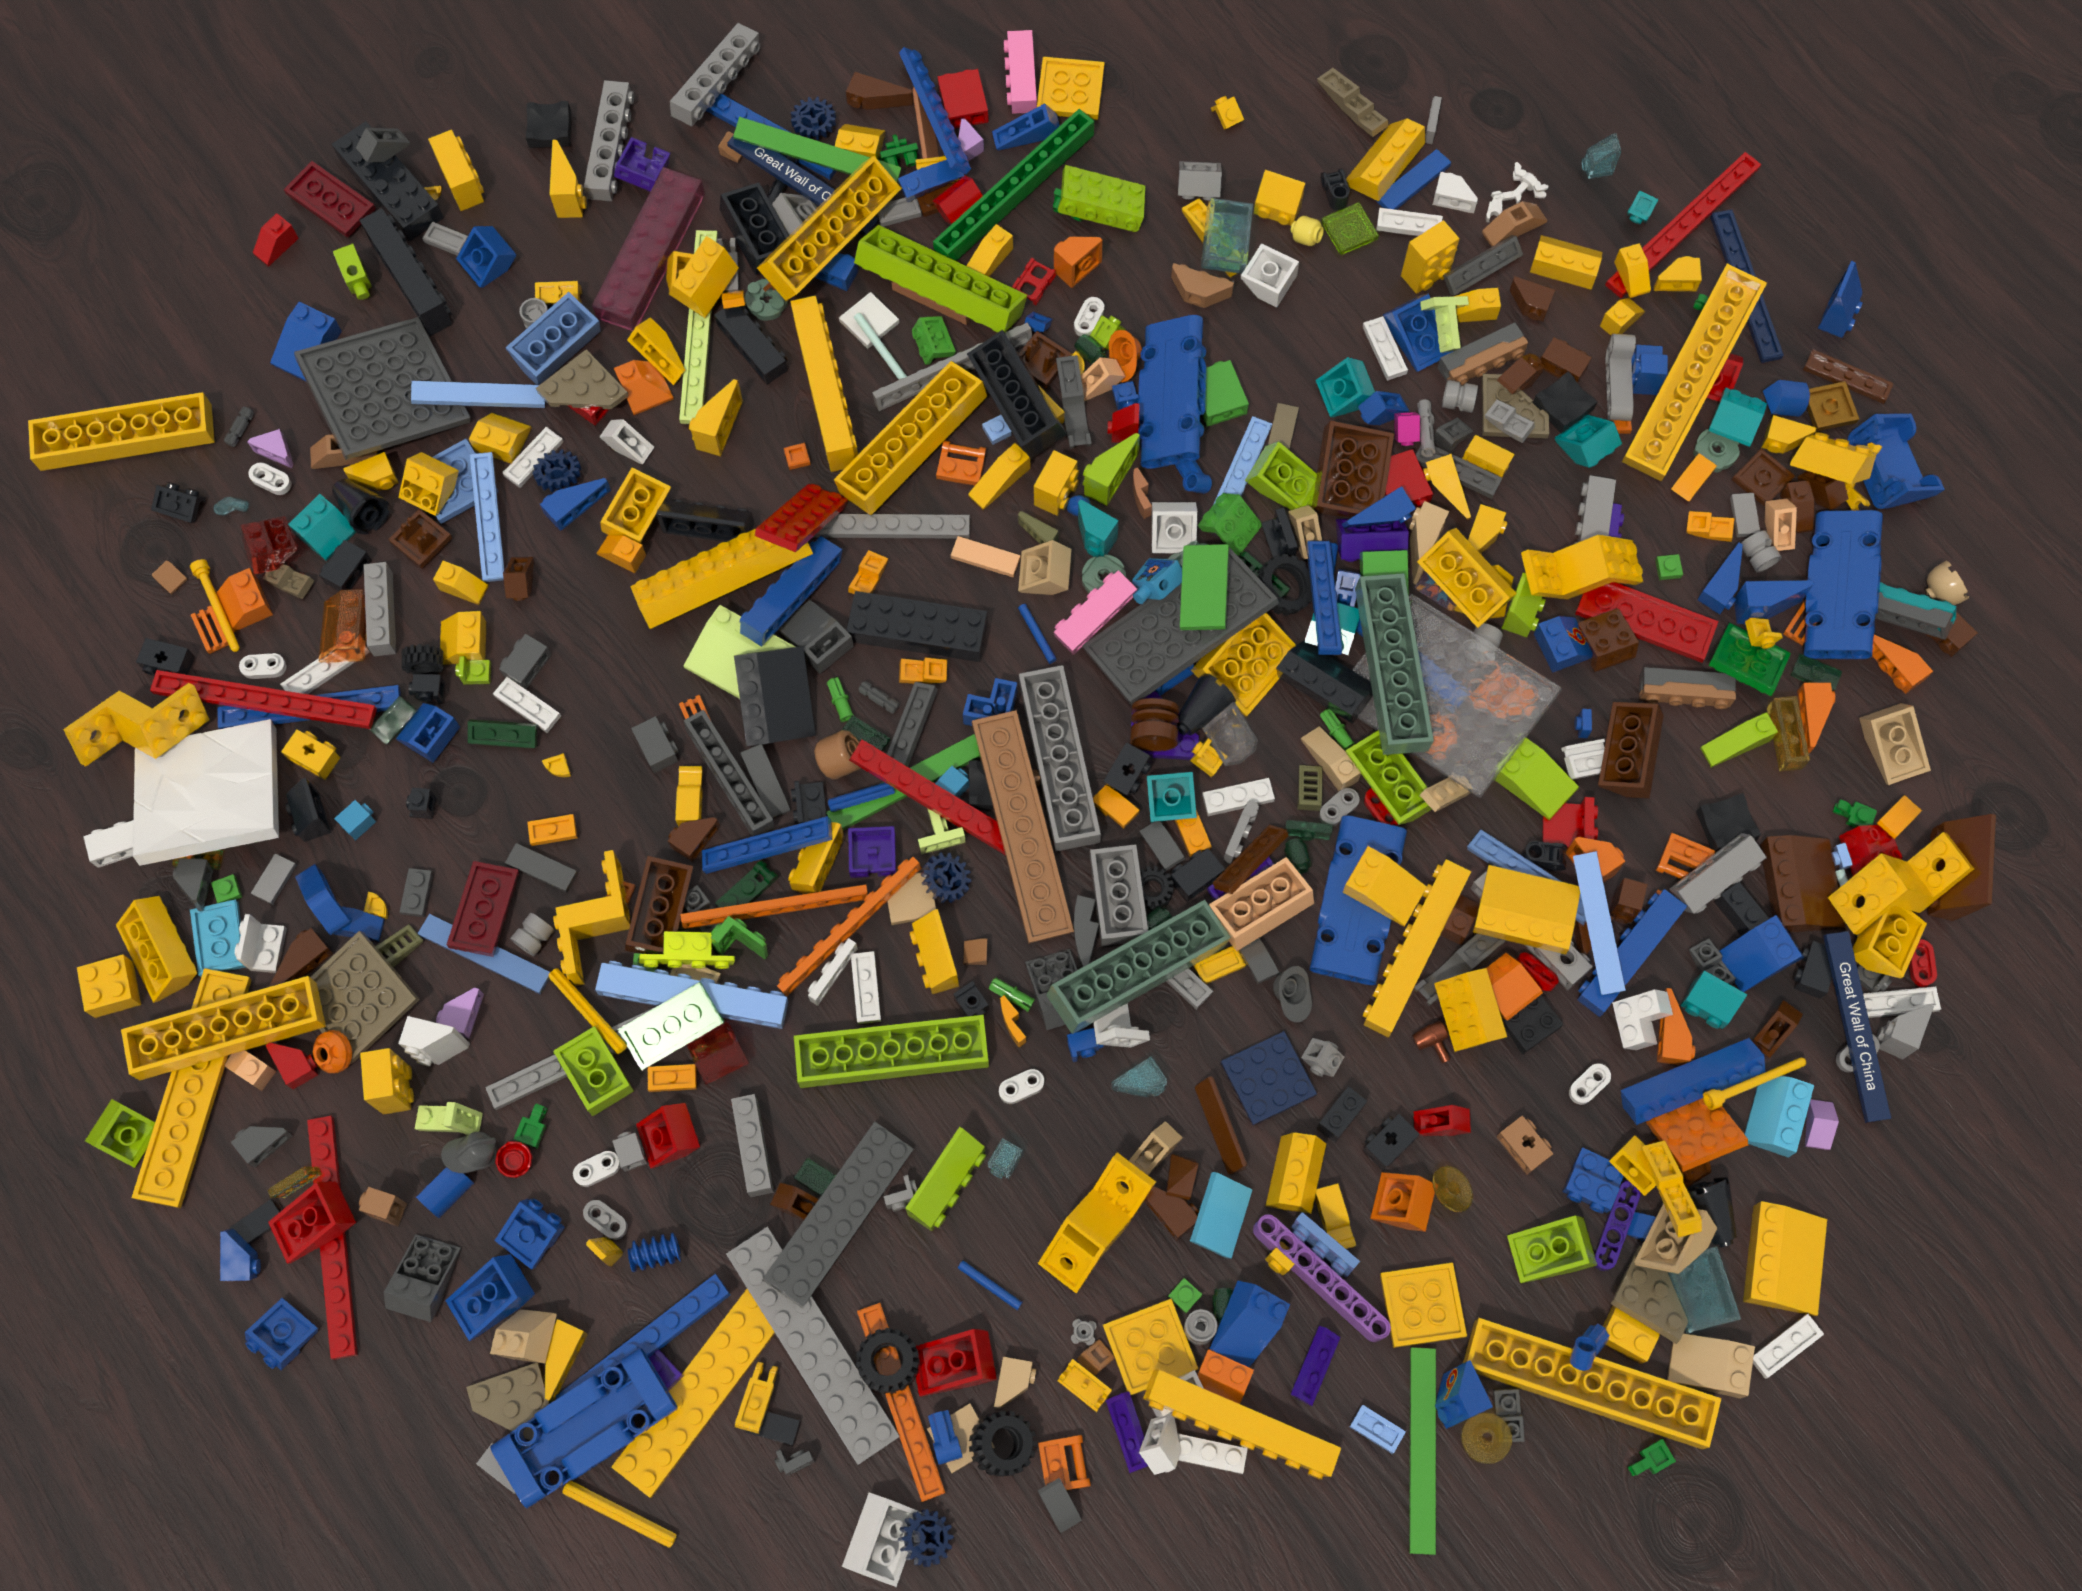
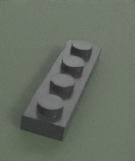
(1483, 265)
(1469, 474)
(912, 722)

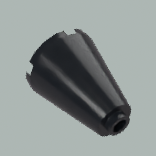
(360, 506)
(1203, 704)
(1717, 1201)

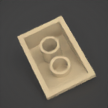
(1426, 529)
(1896, 742)
(1669, 1253)
(1712, 1365)

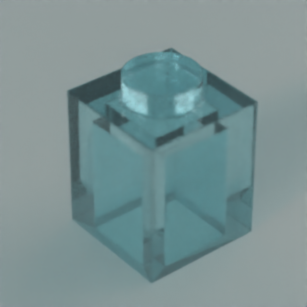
(1004, 1159)

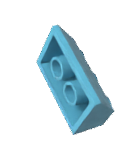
(1779, 1115)

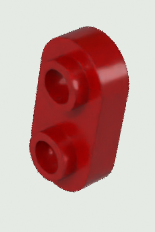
(1378, 810)
(1923, 964)
(1542, 975)

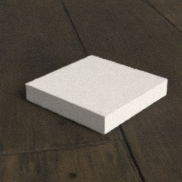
(876, 315)

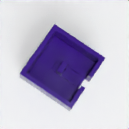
(638, 169)
(872, 851)

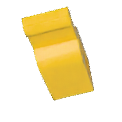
(689, 794)
(1334, 1215)

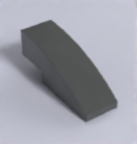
(765, 781)
(1084, 930)

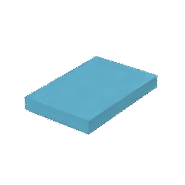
(216, 936)
(1221, 1215)

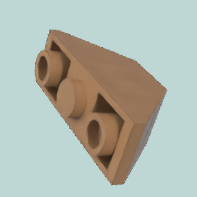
(1514, 221)
(1200, 287)
(328, 454)

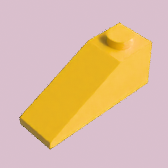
(991, 251)
(1483, 305)
(657, 349)
(1000, 476)
(1446, 479)
(1486, 527)
(561, 1355)

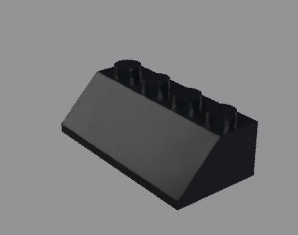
(752, 223)
(703, 521)
(1325, 681)

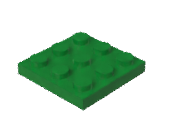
(1749, 663)

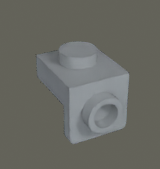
(899, 1200)

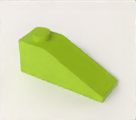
(1740, 740)

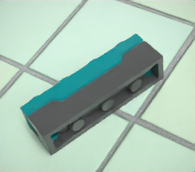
(1915, 611)

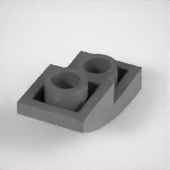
(1162, 845)
(697, 901)
(1710, 960)
(1259, 961)
(1508, 1408)
(1059, 1505)

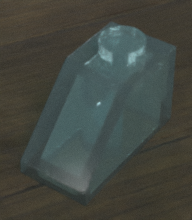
(1602, 157)
(1141, 1080)

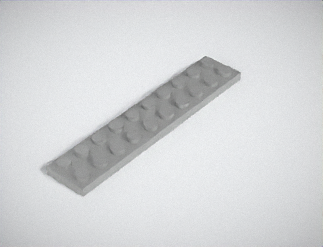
(815, 1353)

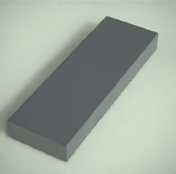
(541, 867)

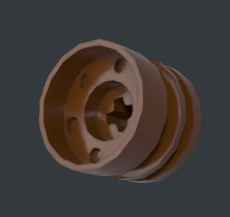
(1154, 724)

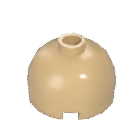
(1945, 585)

